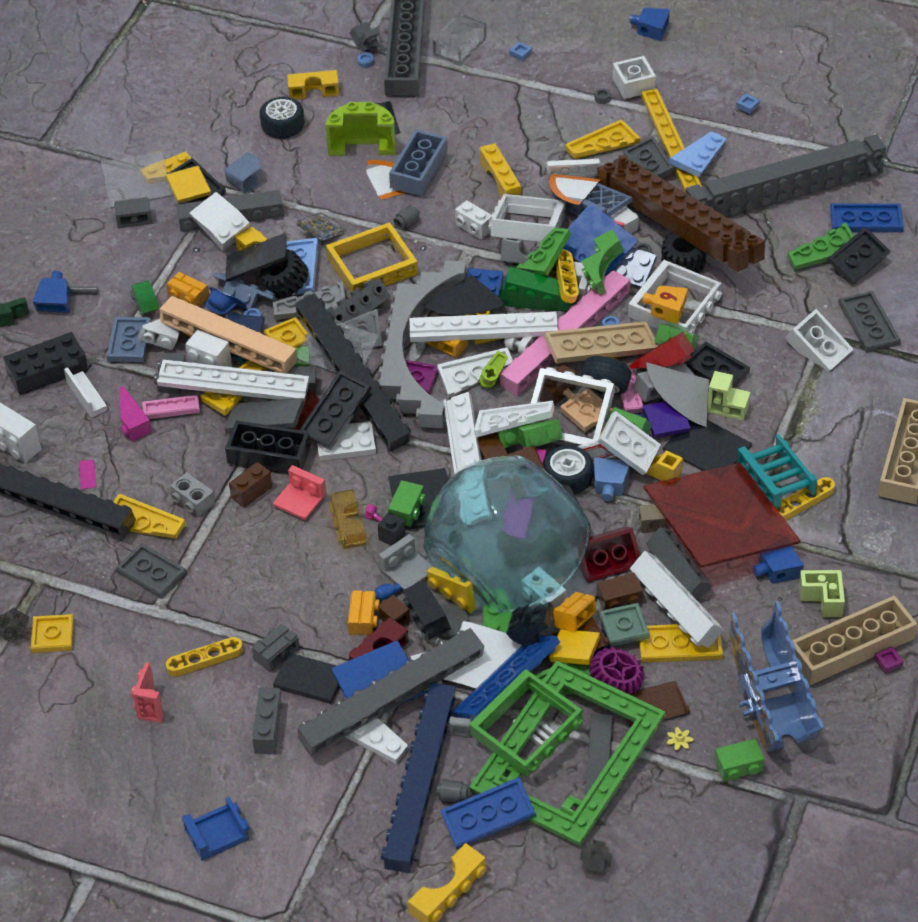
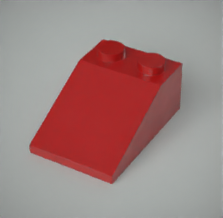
(667, 354)

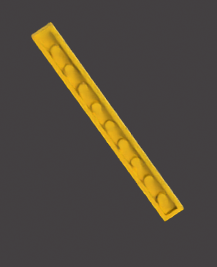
(667, 133)

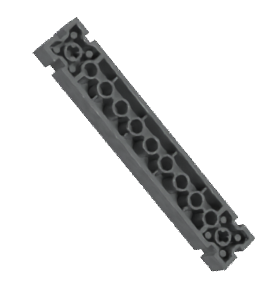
(792, 177)

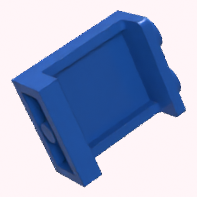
(216, 830)

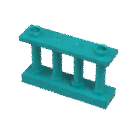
(767, 482)

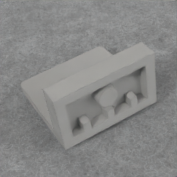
(403, 563)

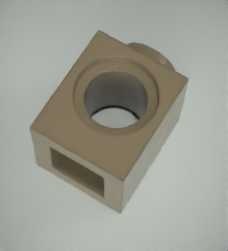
(650, 518)

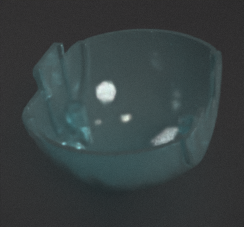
(506, 531)

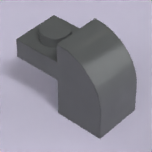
(364, 36)

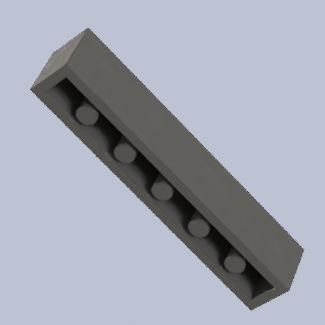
(251, 206)

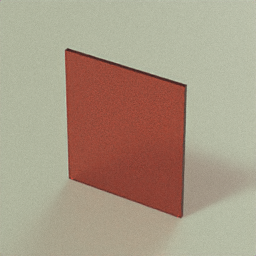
(721, 515)

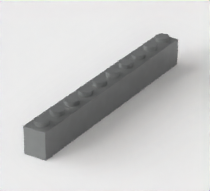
(390, 691)

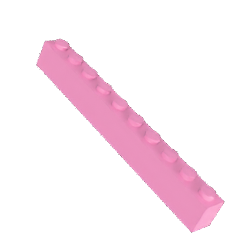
(584, 314)

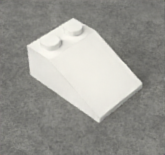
(220, 220)
(818, 341)

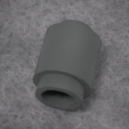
(406, 217)
(452, 791)

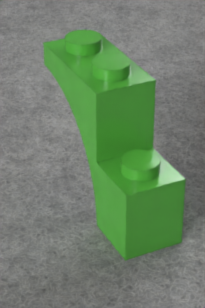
(595, 266)
(531, 434)

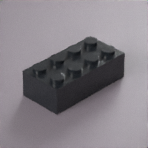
(45, 363)
(269, 445)

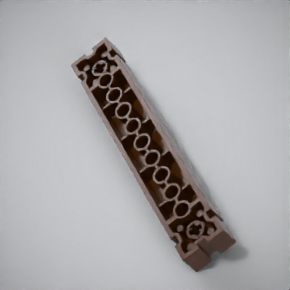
(683, 214)

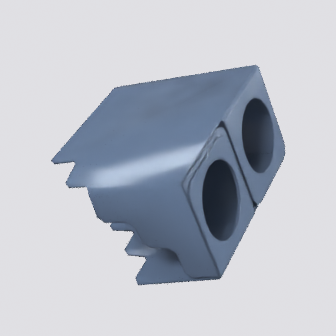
(243, 172)

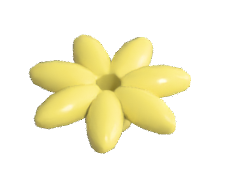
(679, 738)

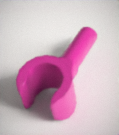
(371, 512)

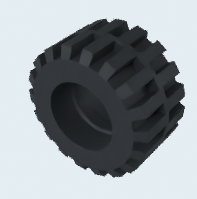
(682, 253)
(286, 276)

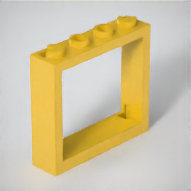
(387, 275)

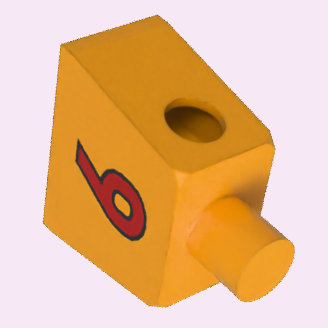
(667, 303)

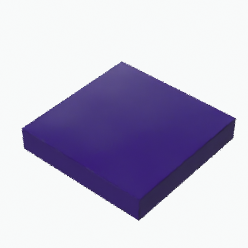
(665, 420)

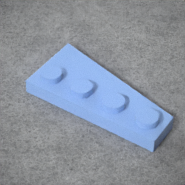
(699, 154)
(308, 251)

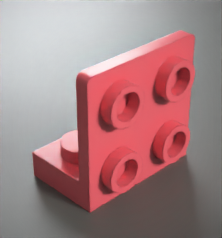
(301, 494)
(146, 700)

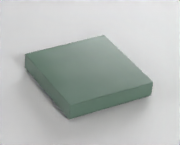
(624, 624)

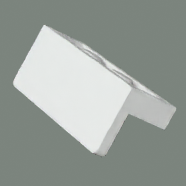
(576, 168)
(85, 393)

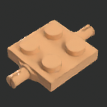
(582, 408)

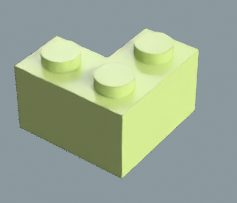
(726, 400)
(823, 587)

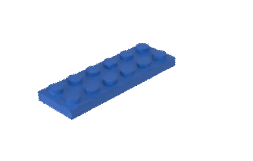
(523, 658)

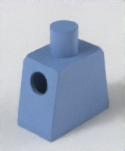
(610, 477)

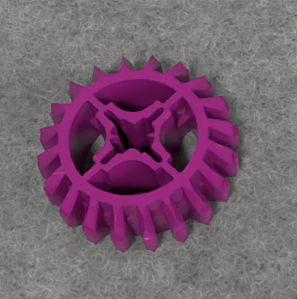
(618, 669)

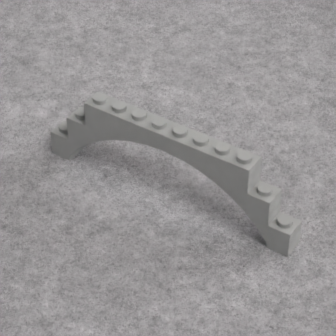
(394, 374)

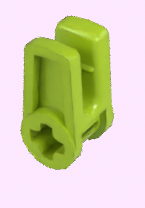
(492, 370)

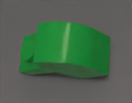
(144, 296)

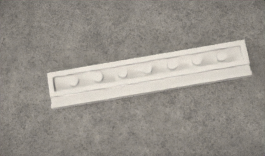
(482, 326)
(232, 380)
(461, 433)

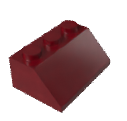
(609, 554)

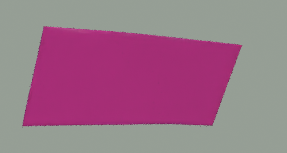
(87, 474)

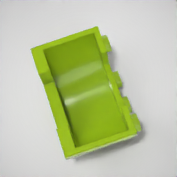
(360, 125)

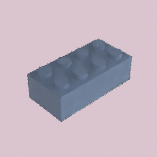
(418, 162)

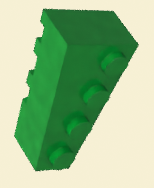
(532, 291)

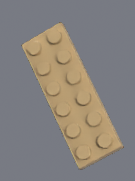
(600, 341)

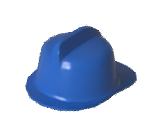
(223, 303)

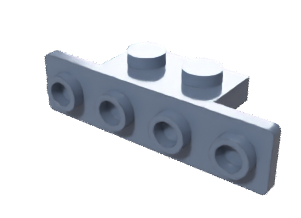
(245, 293)

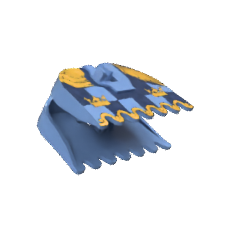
(786, 714)

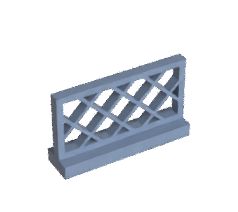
(615, 206)

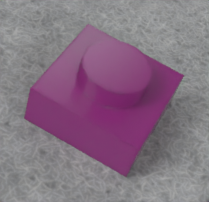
(889, 660)

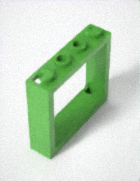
(505, 700)

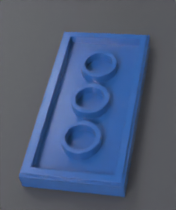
(872, 216)
(488, 813)

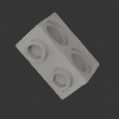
(192, 494)

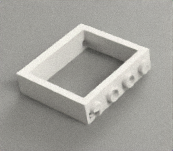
(527, 206)
(681, 275)
(586, 381)

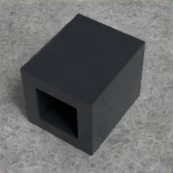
(391, 529)

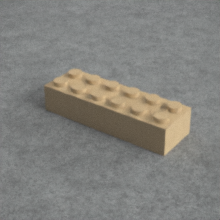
(900, 470)
(854, 639)

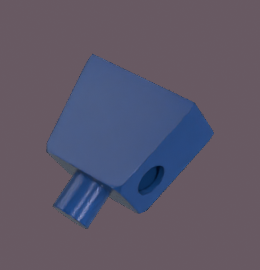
(651, 22)
(53, 294)
(779, 565)

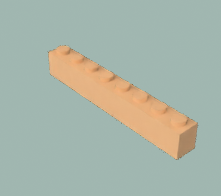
(241, 339)

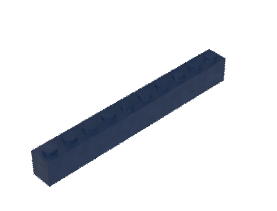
(419, 779)

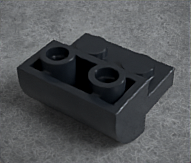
(528, 623)

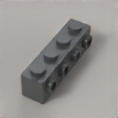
(360, 301)
(678, 561)

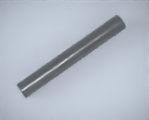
(84, 289)

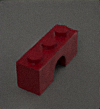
(384, 634)

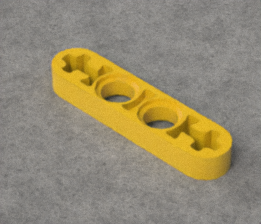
(568, 297)
(806, 502)
(203, 654)

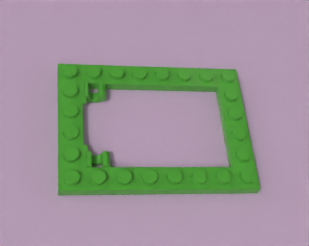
(565, 822)

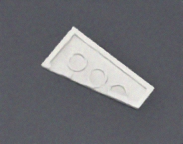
(465, 372)
(508, 417)
(380, 740)

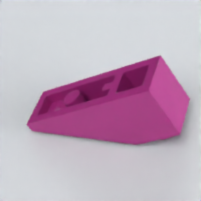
(133, 419)

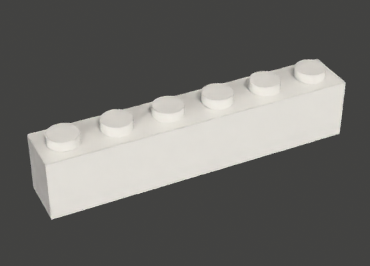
(676, 599)

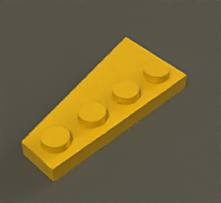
(602, 140)

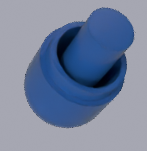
(386, 591)

